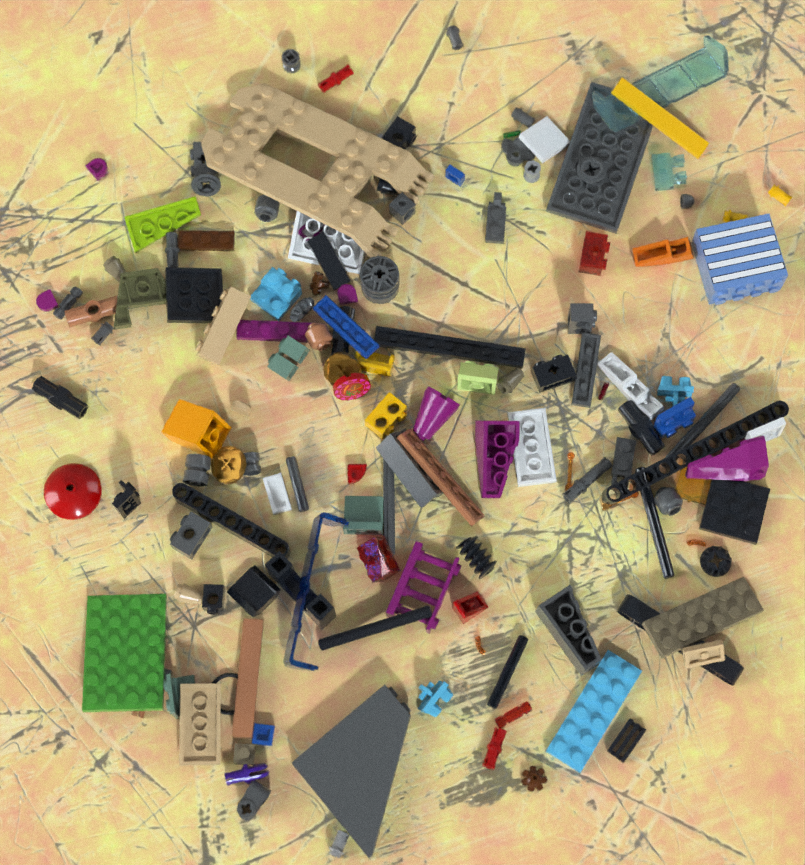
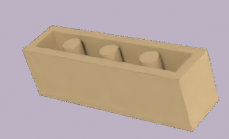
(223, 325)

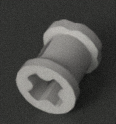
(532, 166)

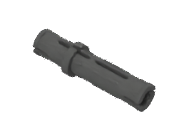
(581, 485)

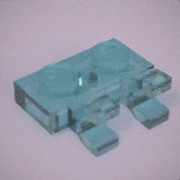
(662, 171)

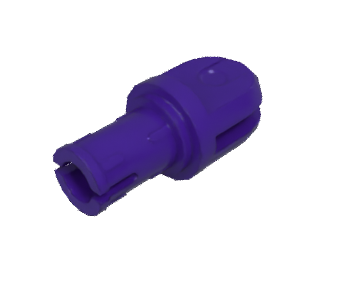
(244, 774)

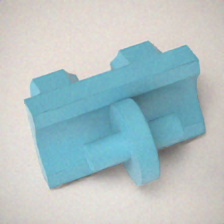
(674, 392)
(432, 695)

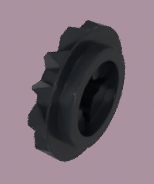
(711, 568)

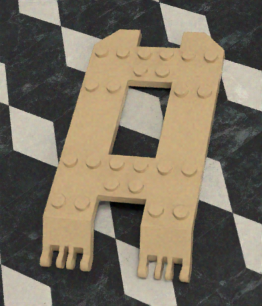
(334, 197)

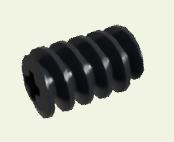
(477, 556)

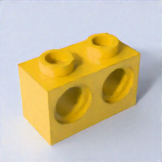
(382, 413)

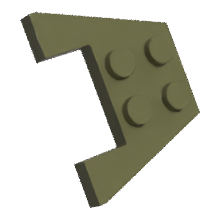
(138, 290)

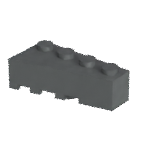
(569, 629)

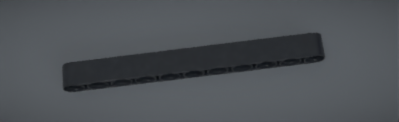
(687, 455)

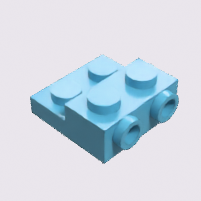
(276, 293)

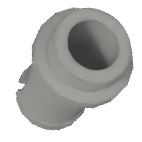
(338, 844)

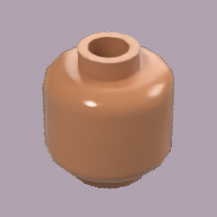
(318, 336)

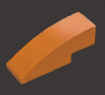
(663, 252)

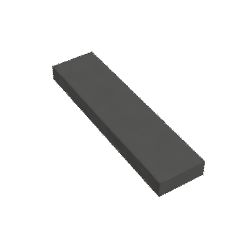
(586, 370)

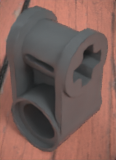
(254, 797)

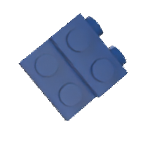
(674, 418)

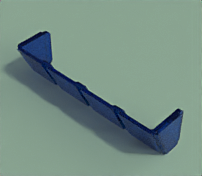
(328, 520)

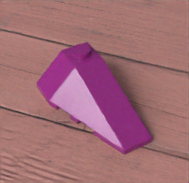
(495, 452)
(738, 464)

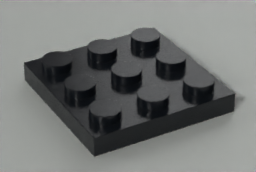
(192, 294)
(735, 510)

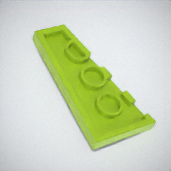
(154, 223)

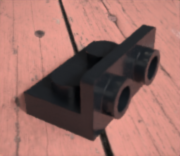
(127, 501)

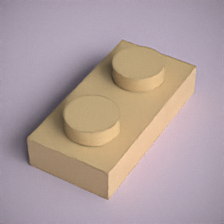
(703, 654)

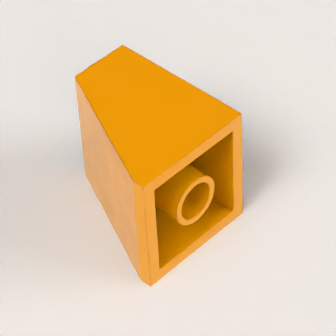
(196, 428)

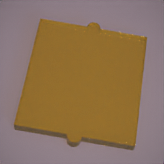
(693, 489)

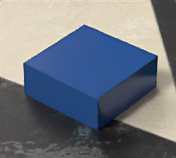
(455, 175)
(263, 734)

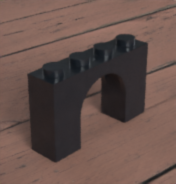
(285, 576)

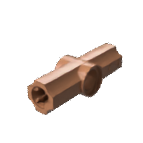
(82, 313)

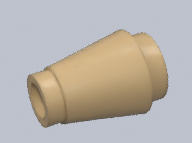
(188, 594)

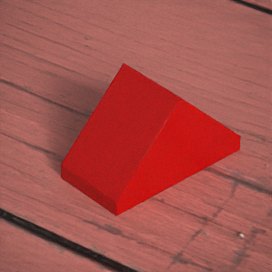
(469, 606)

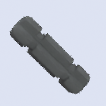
(67, 302)

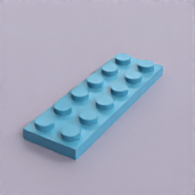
(593, 711)

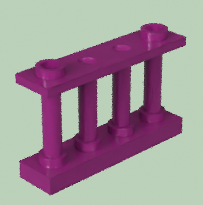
(412, 572)

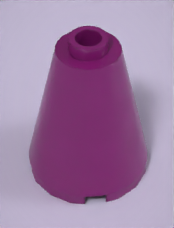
(433, 413)

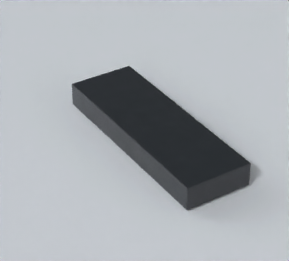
(328, 260)

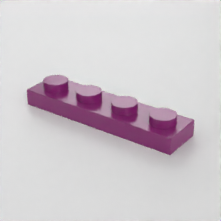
(271, 330)

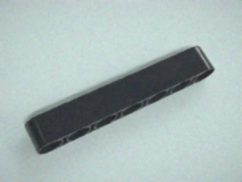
(224, 515)
(638, 612)

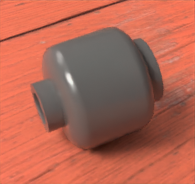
(266, 208)
(668, 501)

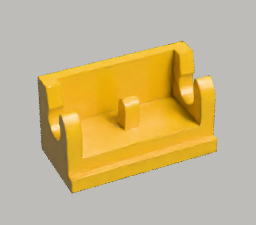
(376, 363)

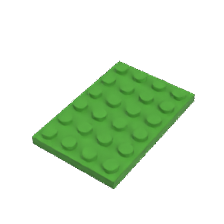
(124, 653)

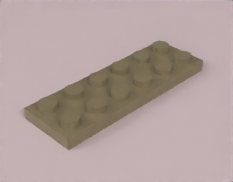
(702, 617)

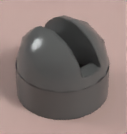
(686, 201)

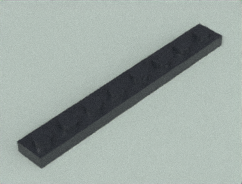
(450, 347)

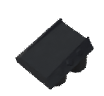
(254, 591)

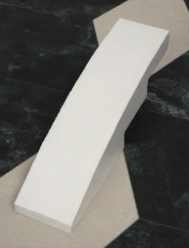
(630, 386)

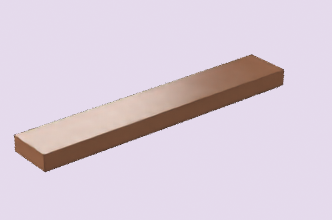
(440, 477)
(248, 678)

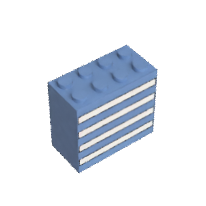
(739, 259)

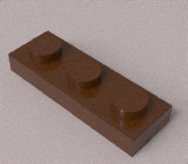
(206, 240)

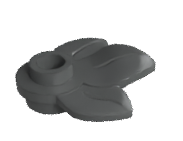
(516, 151)

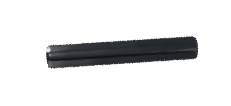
(507, 672)

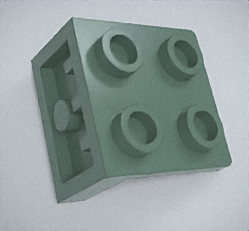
(363, 515)
(172, 687)

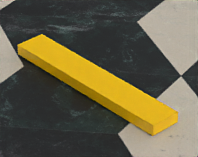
(659, 118)

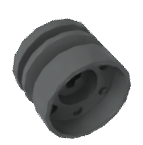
(379, 289)

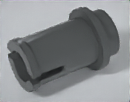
(453, 34)
(522, 117)
(102, 333)

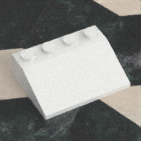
(346, 249)

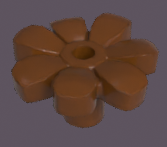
(318, 283)
(532, 784)

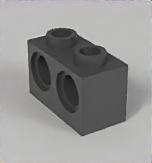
(581, 318)

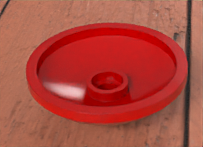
(77, 502)

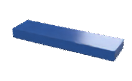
(346, 327)

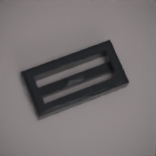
(636, 726)

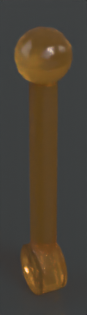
(571, 455)
(605, 507)

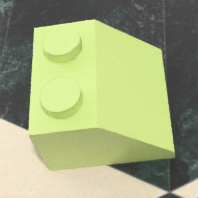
(477, 377)

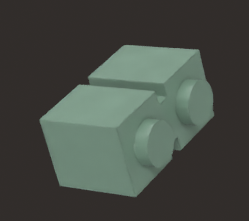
(292, 349)

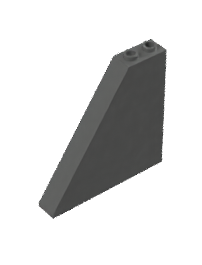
(357, 765)

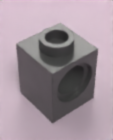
(402, 208)

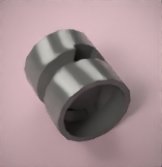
(196, 472)

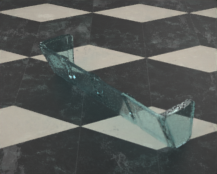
(668, 84)

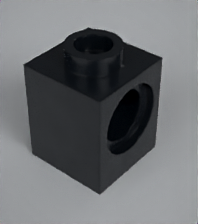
(213, 590)

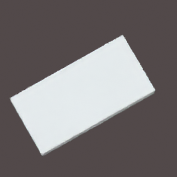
(277, 494)

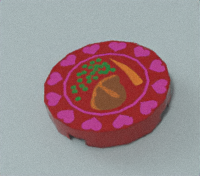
(351, 387)

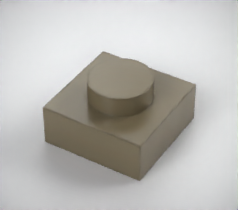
(244, 754)

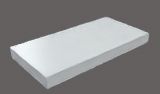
(534, 452)

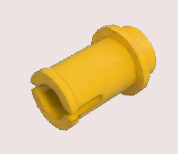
(779, 195)
(732, 216)

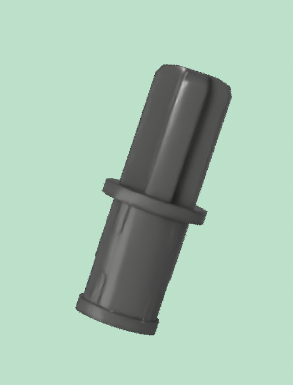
(172, 249)

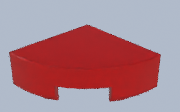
(356, 472)

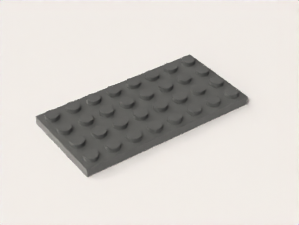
(621, 151)

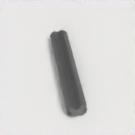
(297, 484)

